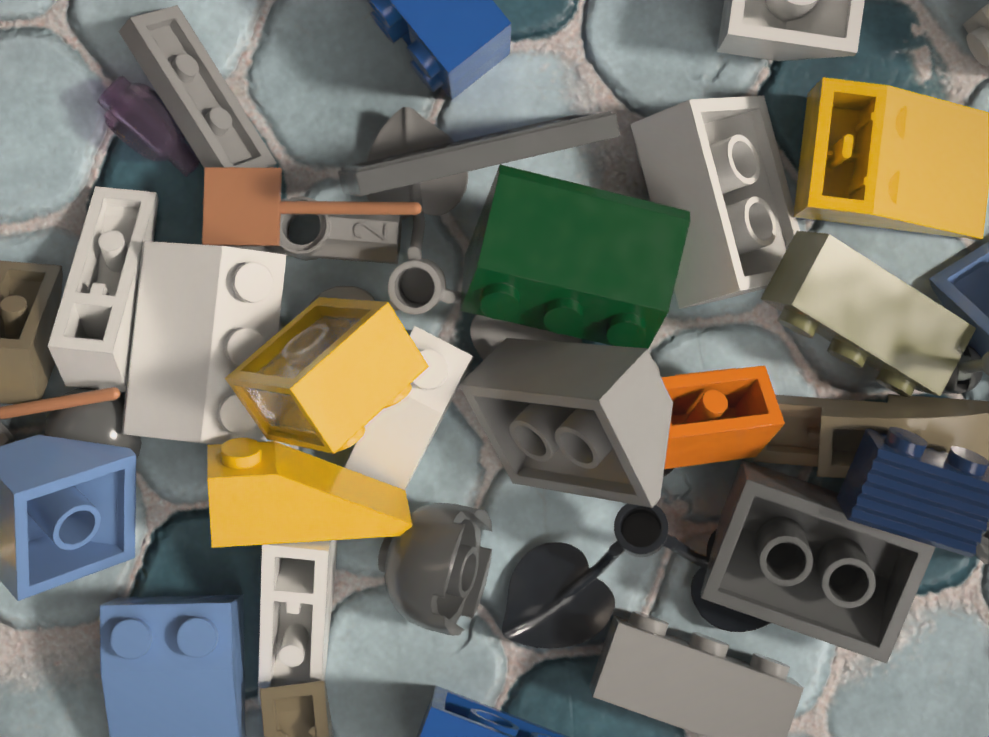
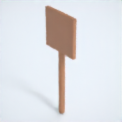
(246, 206)

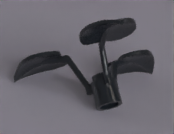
(562, 603)

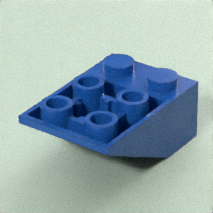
(447, 39)

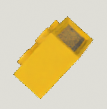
(328, 373)

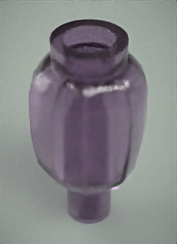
(145, 124)

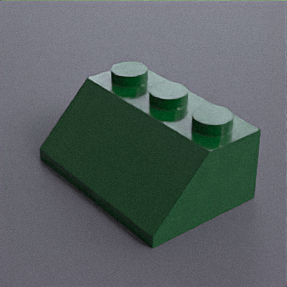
(573, 259)

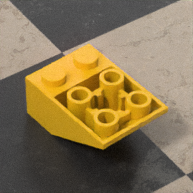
(893, 160)

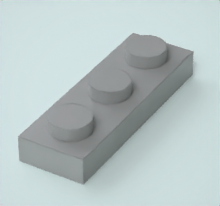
(194, 90)

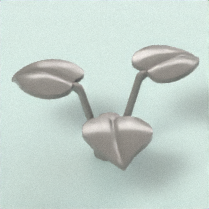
(420, 282)

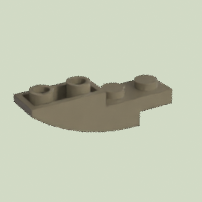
(829, 430)

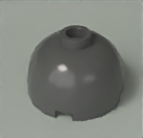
(438, 566)

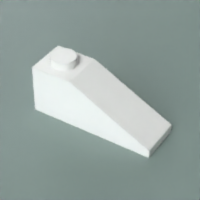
(99, 298)
(402, 432)
(295, 612)

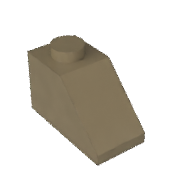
(27, 316)

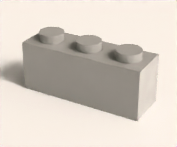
(693, 681)

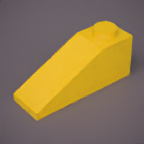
(288, 496)

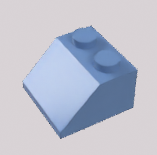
(63, 511)

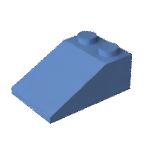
(173, 666)

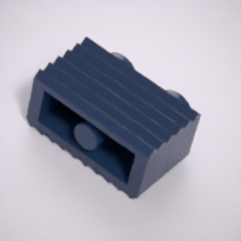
(918, 490)

